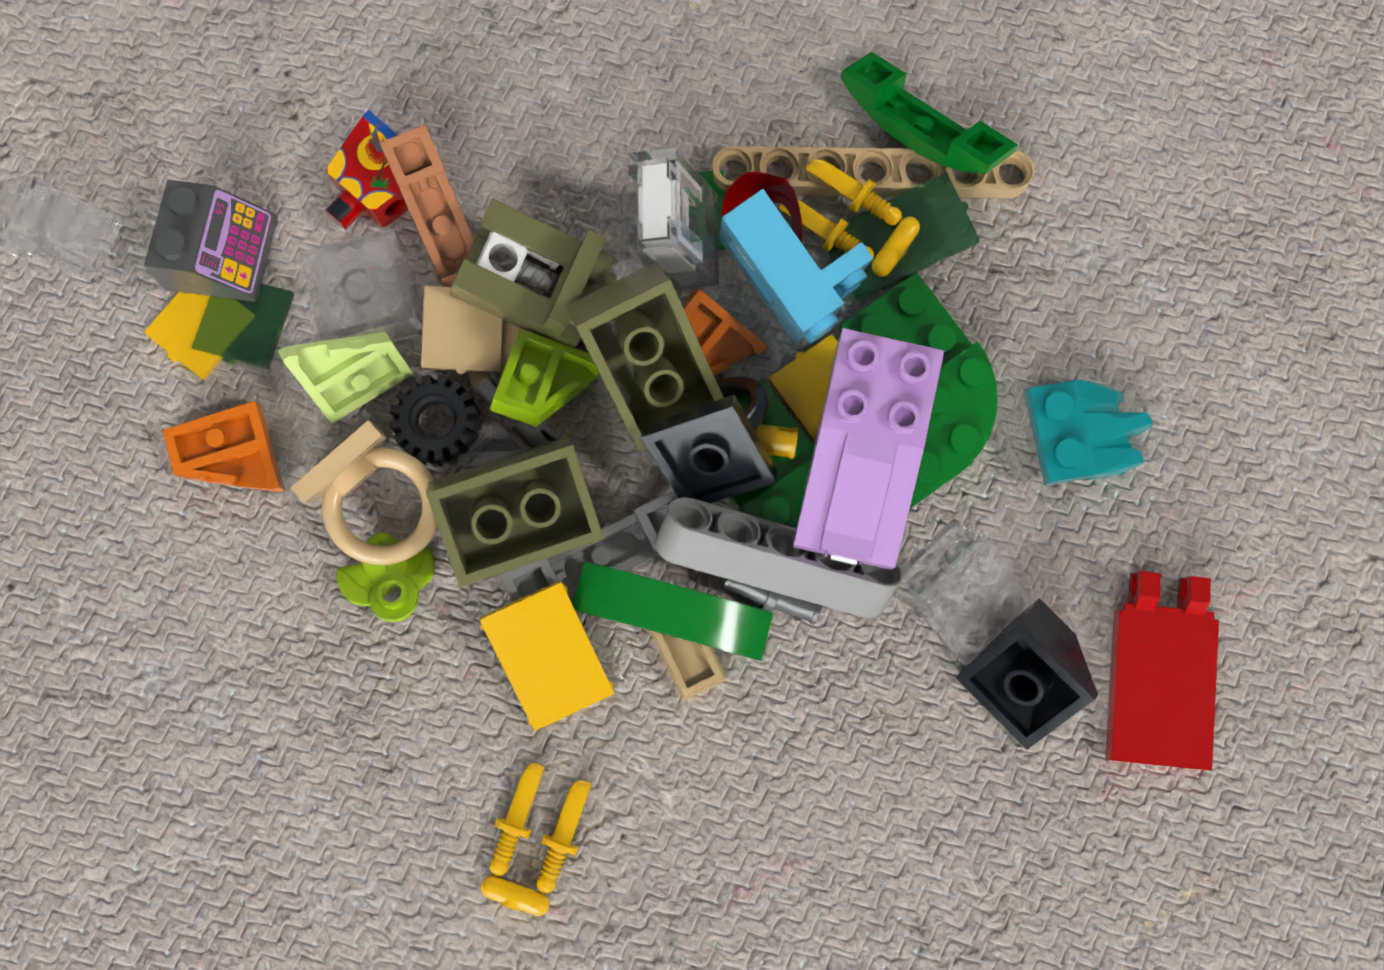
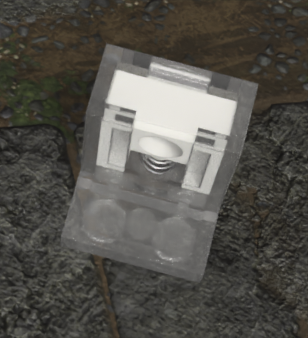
(668, 220)

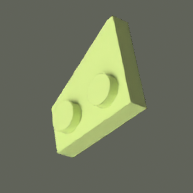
(346, 370)

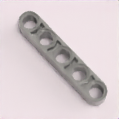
(764, 557)

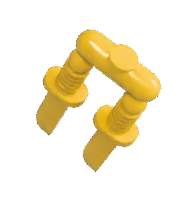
(860, 196)
(515, 895)

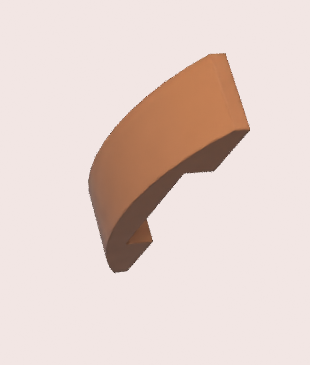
(429, 200)

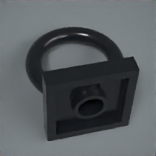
(715, 447)

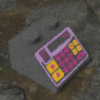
(210, 242)

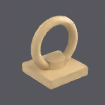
(346, 470)

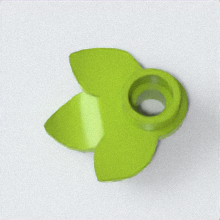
(370, 584)

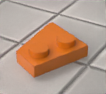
(719, 333)
(226, 449)

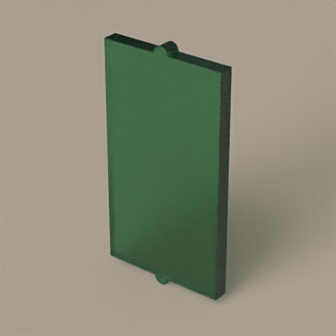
(942, 232)

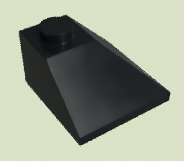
(1031, 675)

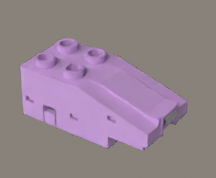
(868, 449)

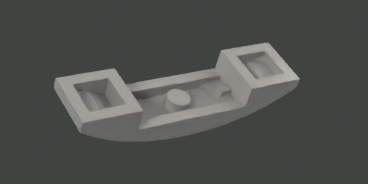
(624, 548)

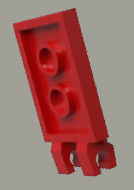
(1163, 676)

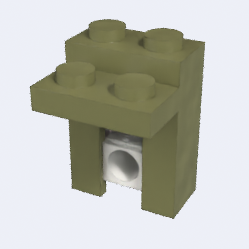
(578, 263)

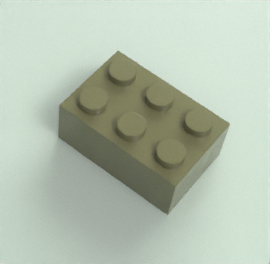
(644, 349)
(514, 511)

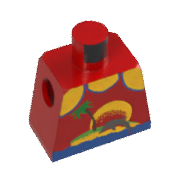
(365, 177)

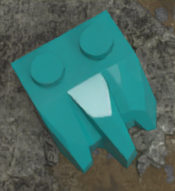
(1083, 431)

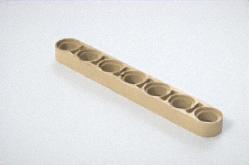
(849, 160)

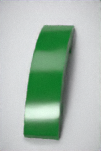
(917, 125)
(672, 610)

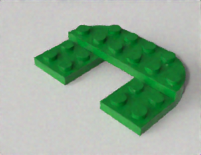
(959, 417)

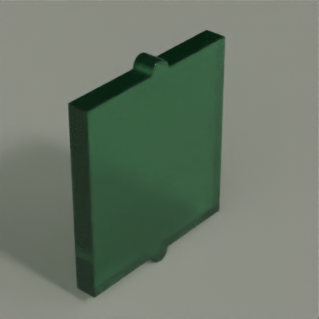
(243, 328)

